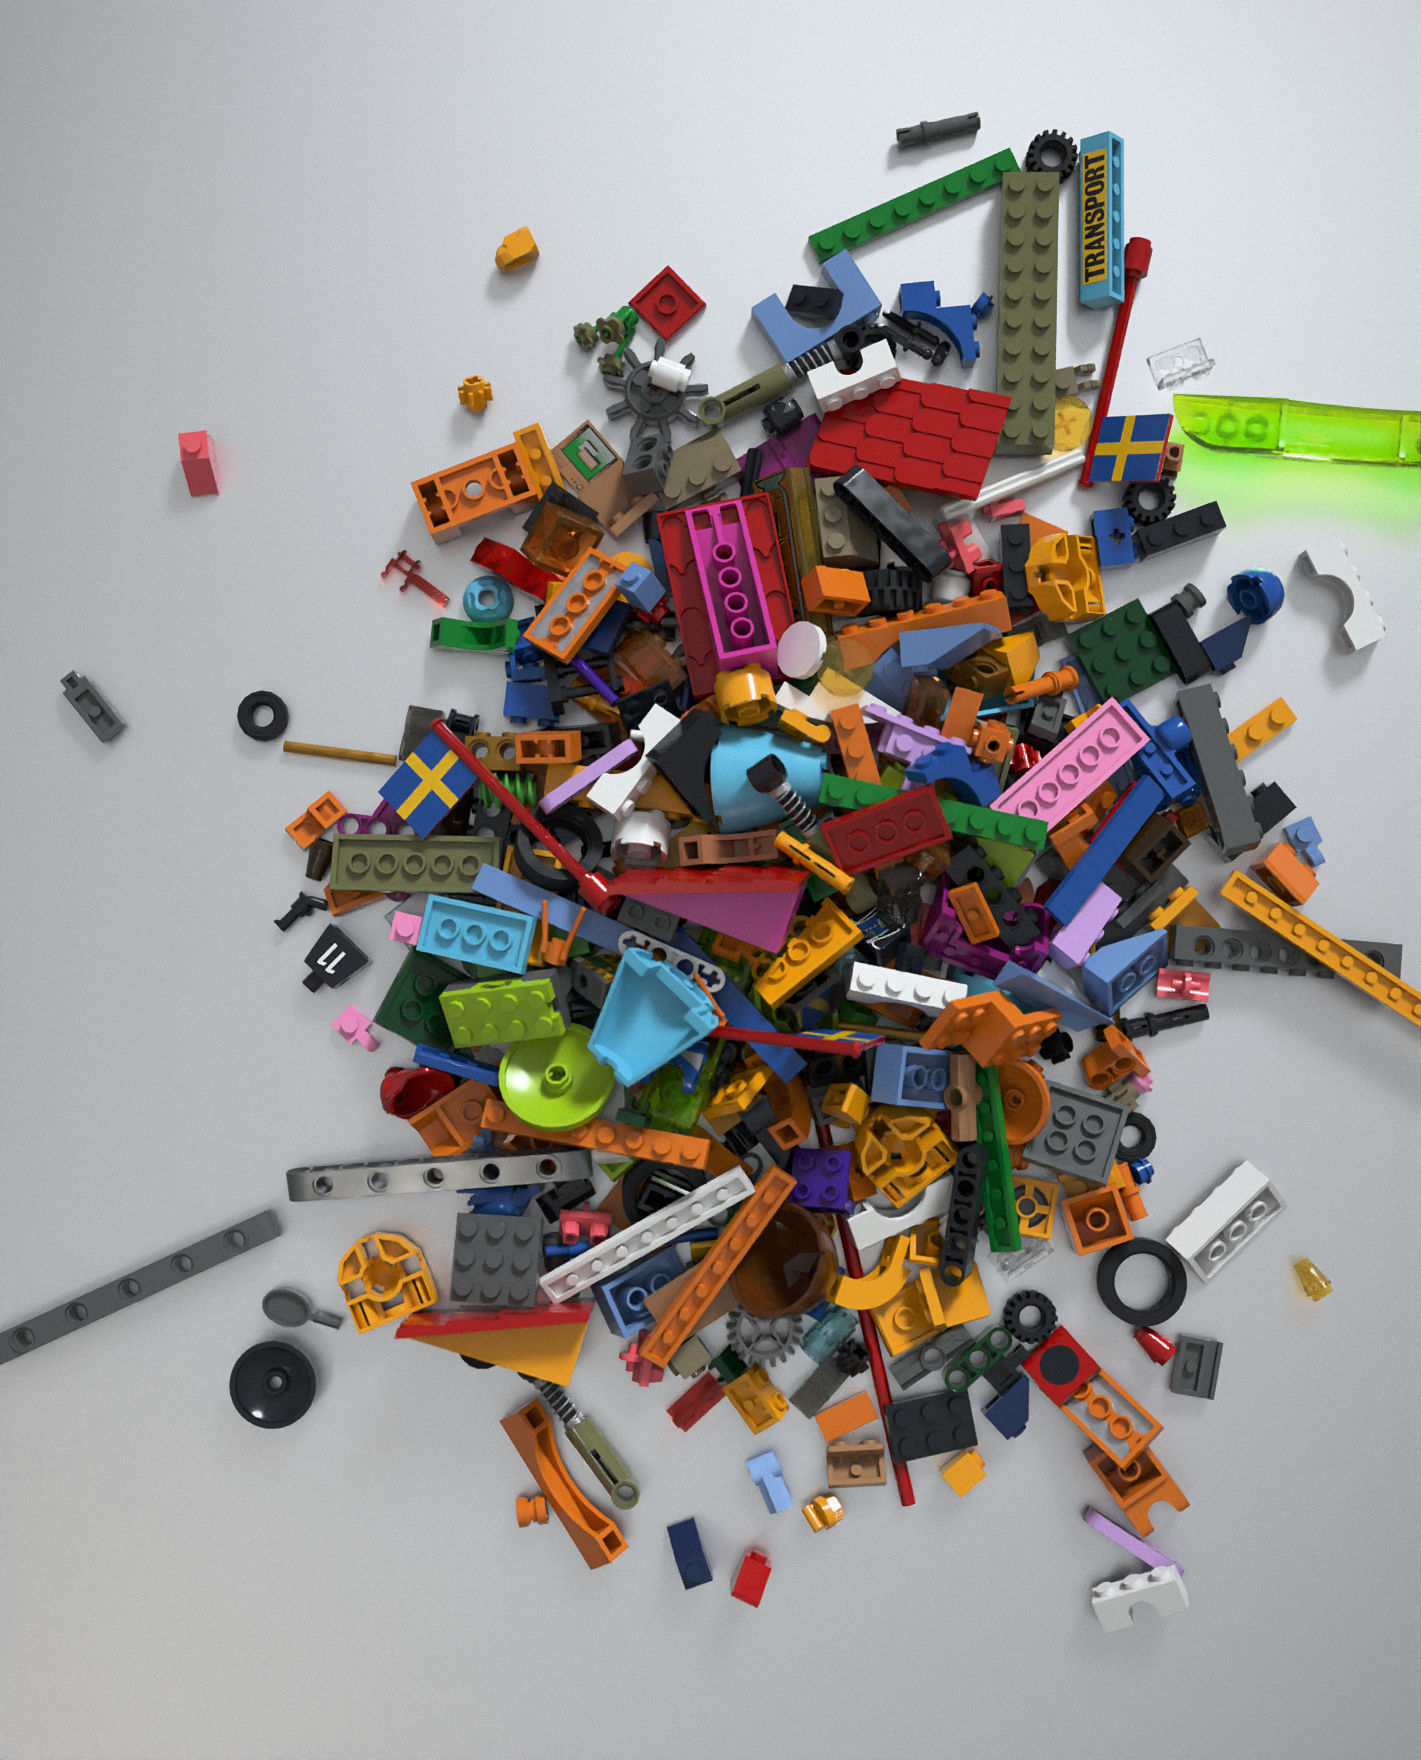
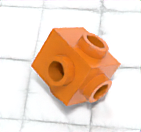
(988, 732)

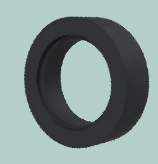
(554, 878)
(635, 1176)
(1166, 1306)

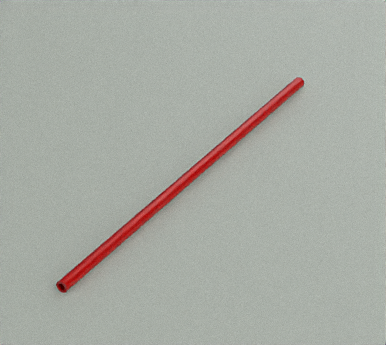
(871, 1340)

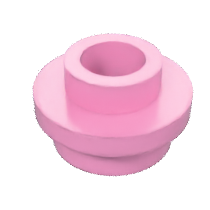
(1141, 1084)

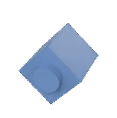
(640, 587)

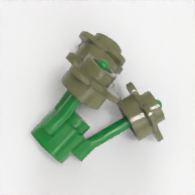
(610, 330)

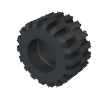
(892, 592)

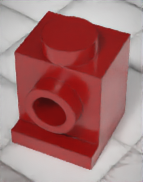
(984, 572)

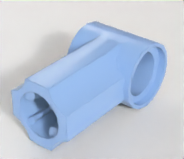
(767, 1475)

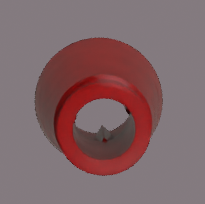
(1155, 1345)

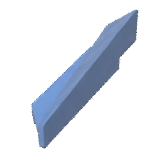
(1046, 995)

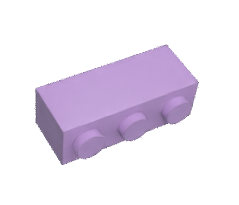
(1071, 943)

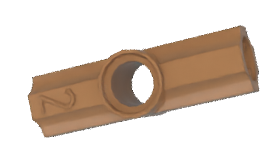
(963, 1096)

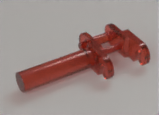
(415, 579)

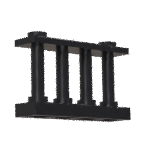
(557, 670)

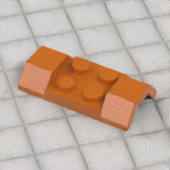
(455, 1117)

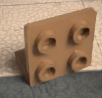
(614, 500)

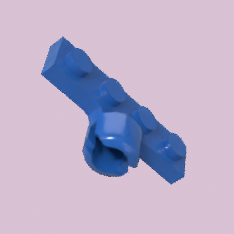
(1159, 753)

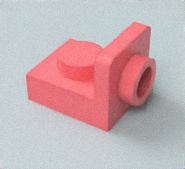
(1005, 509)

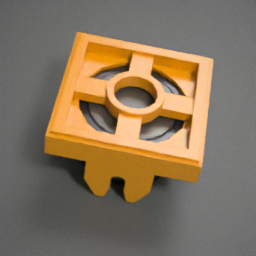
(1034, 1207)

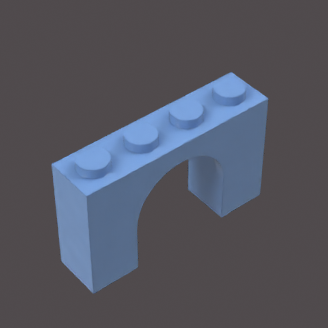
(792, 340)

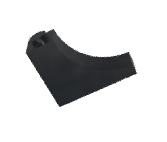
(683, 757)

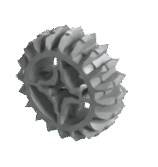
(755, 1340)

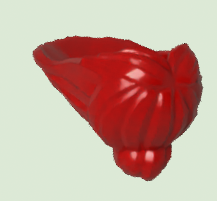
(412, 1089)

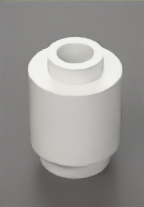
(669, 374)

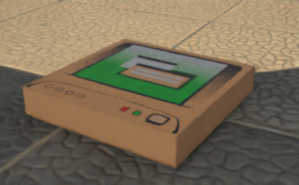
(584, 456)

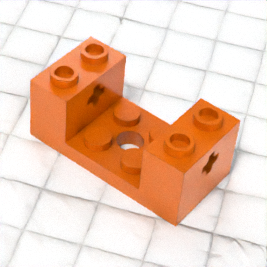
(503, 484)

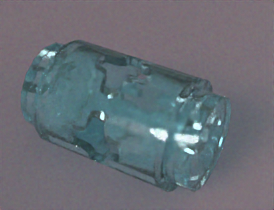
(822, 1346)

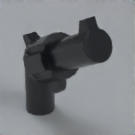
(300, 908)

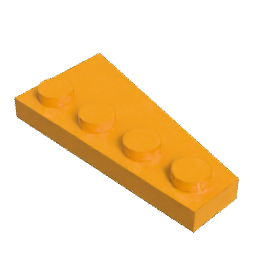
(818, 946)

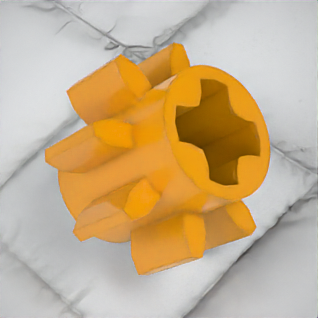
(475, 393)

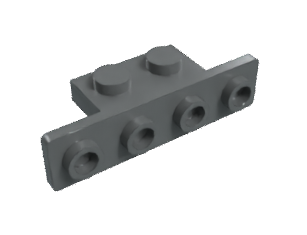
(1134, 913)

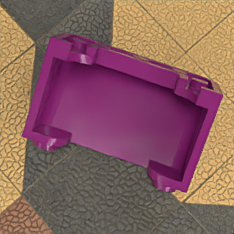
(948, 941)

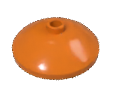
(1030, 1116)

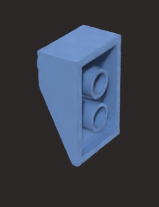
(942, 647)
(889, 680)
(1123, 969)
(910, 1076)
(622, 1293)

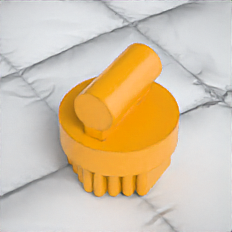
(823, 1512)

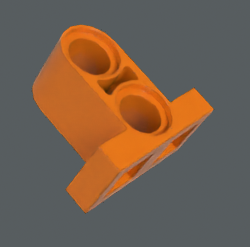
(1113, 1060)

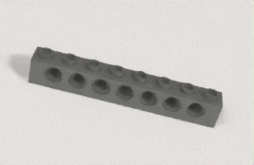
(1184, 939)

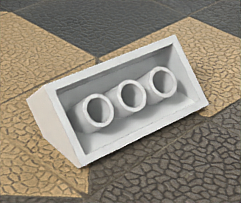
(1226, 1221)

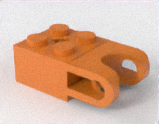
(1137, 1486)

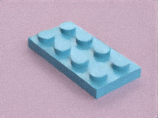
(476, 934)

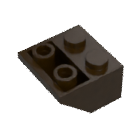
(1153, 849)

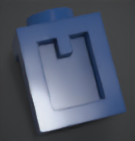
(525, 651)
(528, 674)

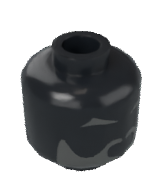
(782, 417)

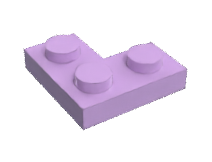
(908, 747)

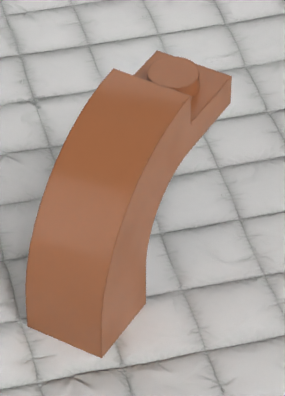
(729, 848)

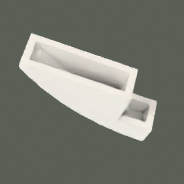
(821, 702)

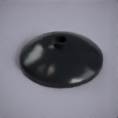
(257, 1396)

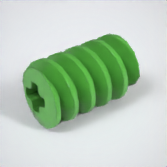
(521, 790)

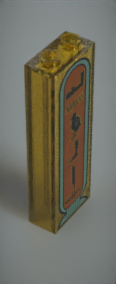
(797, 535)

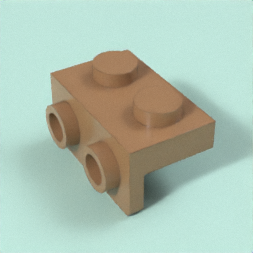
(855, 1464)

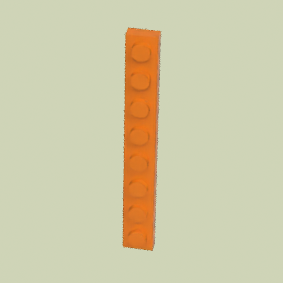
(608, 1138)
(717, 1266)

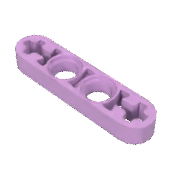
(588, 776)
(1128, 1540)

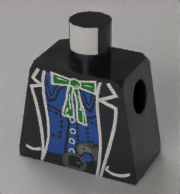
(879, 943)

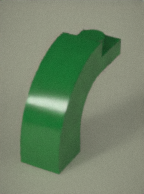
(475, 637)

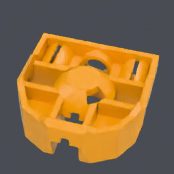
(1068, 578)
(914, 1147)
(416, 1288)

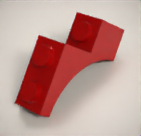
(513, 568)

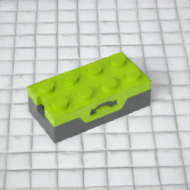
(505, 1008)

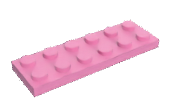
(1074, 766)

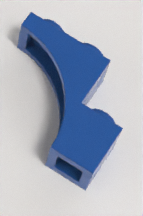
(920, 303)
(972, 779)

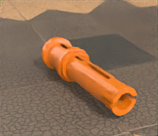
(1050, 683)

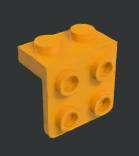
(1181, 910)
(952, 1305)

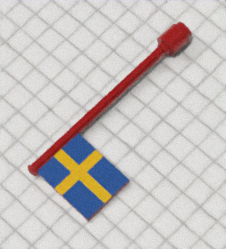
(1125, 446)
(442, 774)
(819, 1039)

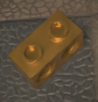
(979, 674)
(496, 747)

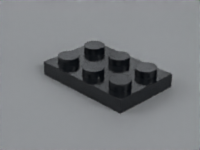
(929, 1425)

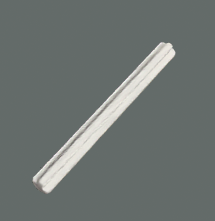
(1014, 484)

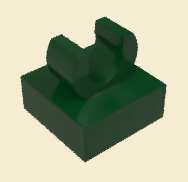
(634, 1116)
(727, 1364)

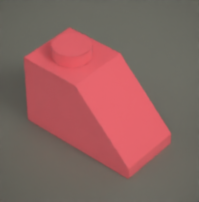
(199, 462)

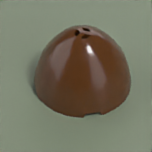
(778, 1269)

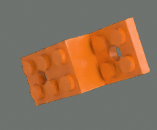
(991, 1028)

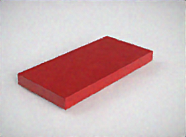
(886, 830)

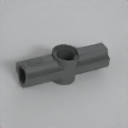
(915, 1367)

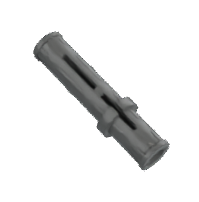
(931, 130)

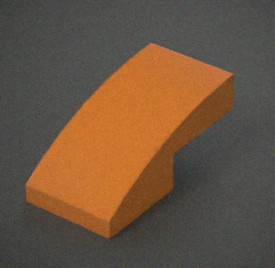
(316, 820)

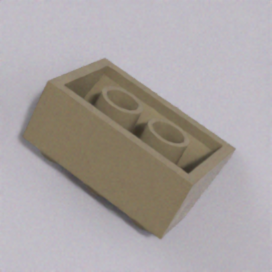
(699, 468)
(843, 535)

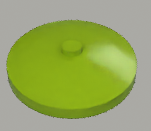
(555, 1081)

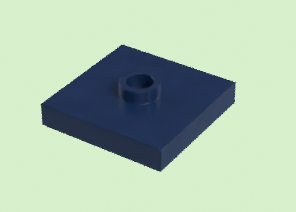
(608, 631)

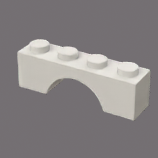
(1330, 564)
(618, 792)
(879, 984)
(874, 1224)

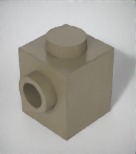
(690, 1358)

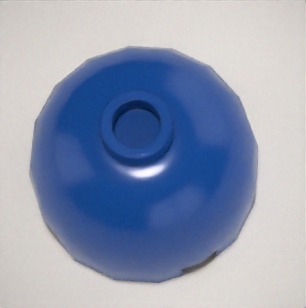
(1256, 593)

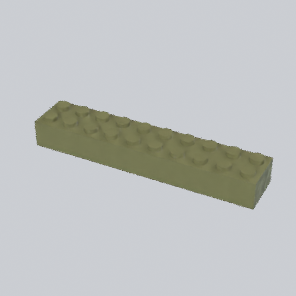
(1028, 311)

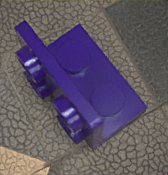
(822, 1181)

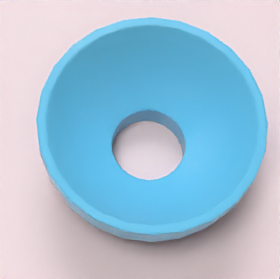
(498, 610)

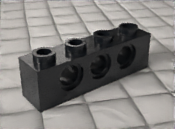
(1012, 932)

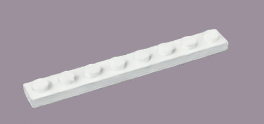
(647, 1235)

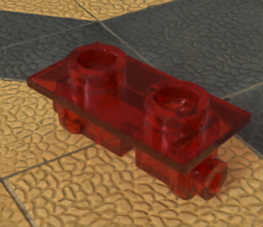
(696, 1402)

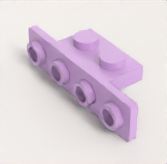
(879, 714)

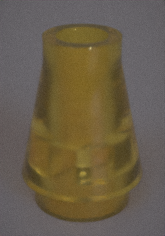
(1313, 1280)

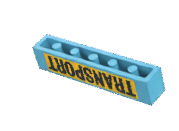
(1101, 220)

